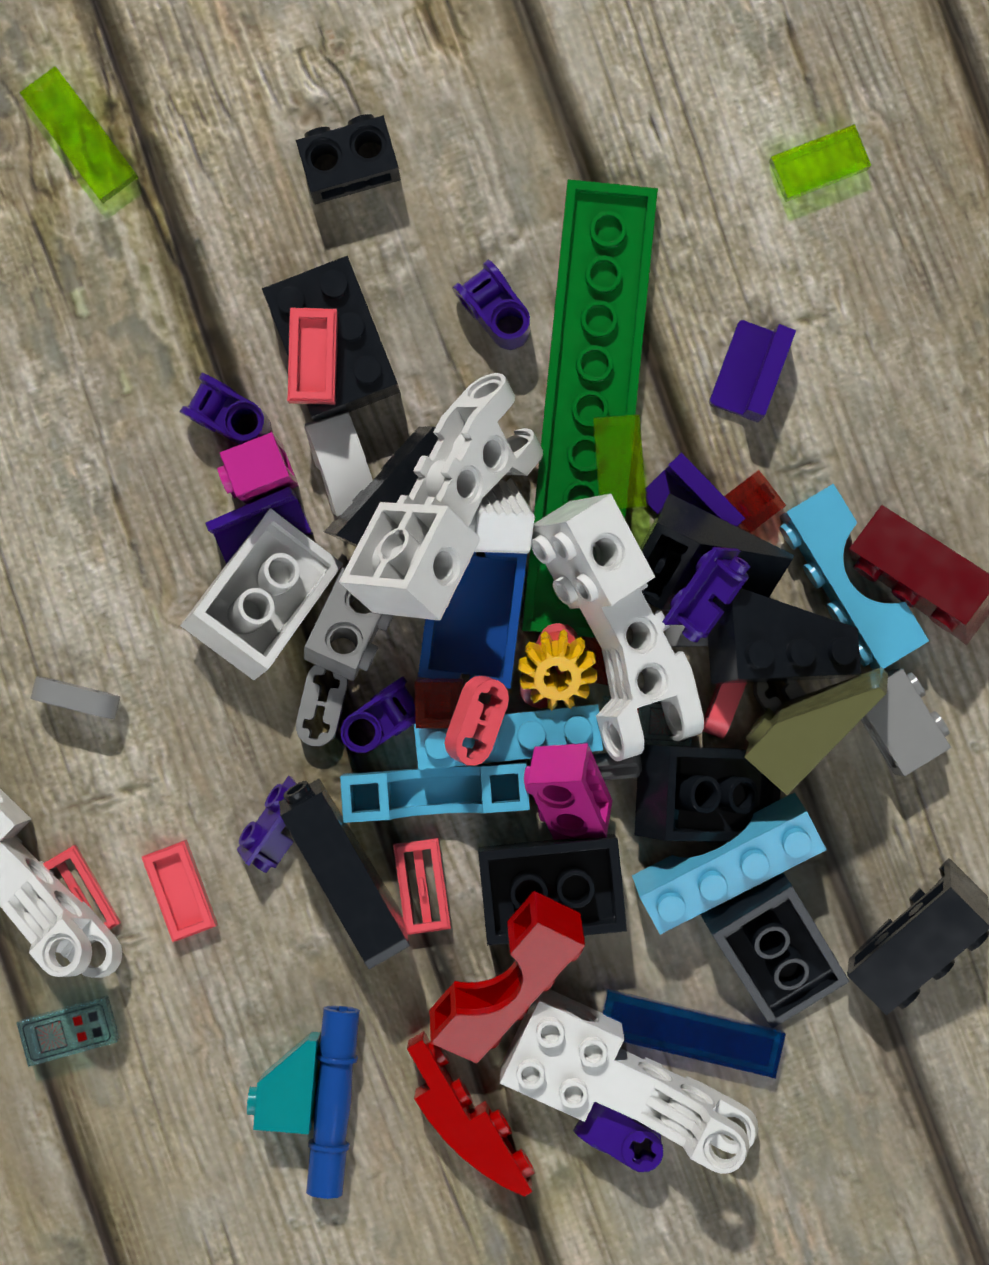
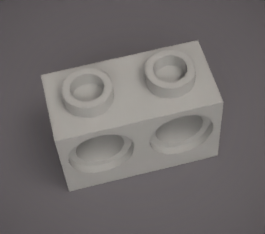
(341, 621)

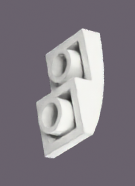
(339, 458)

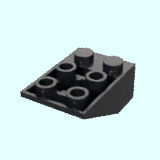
(685, 534)

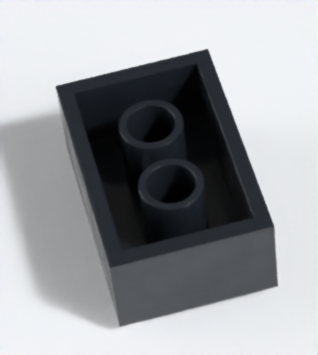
(361, 360)
(569, 871)

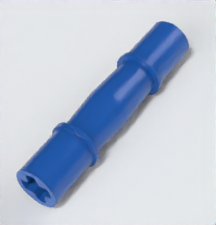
(332, 1102)

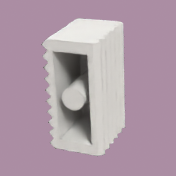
(503, 520)

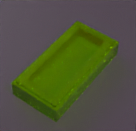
(819, 163)
(620, 460)

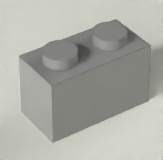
(904, 726)

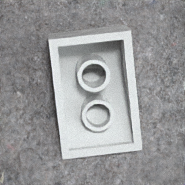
(262, 595)

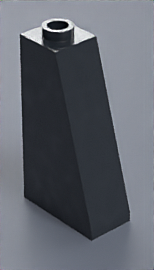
(344, 872)

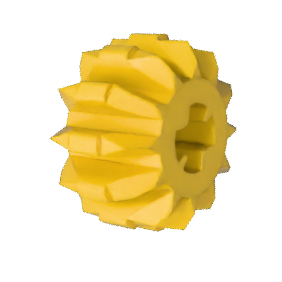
(568, 658)

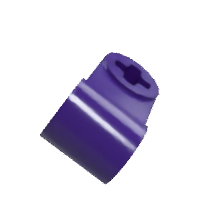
(489, 300)
(221, 409)
(383, 715)
(615, 1135)

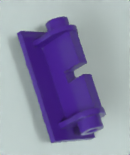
(717, 574)
(262, 840)

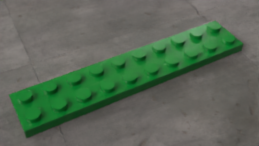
(591, 357)

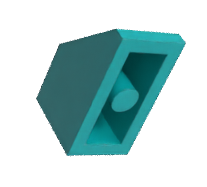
(287, 1090)

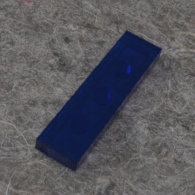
(696, 1033)

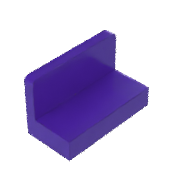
(751, 369)
(689, 484)
(234, 527)

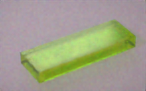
(79, 134)

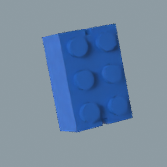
(479, 623)

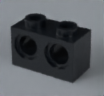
(351, 171)

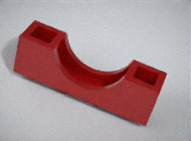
(477, 1014)

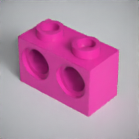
(256, 469)
(569, 791)

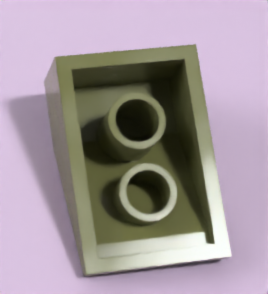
(806, 728)

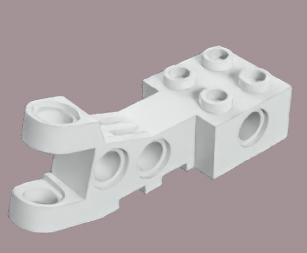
(424, 541)
(603, 574)
(46, 909)
(575, 1058)

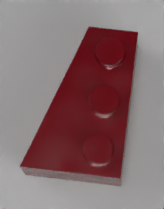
(923, 573)

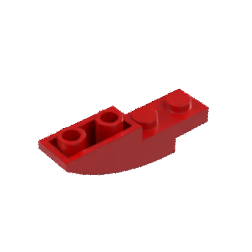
(472, 1133)

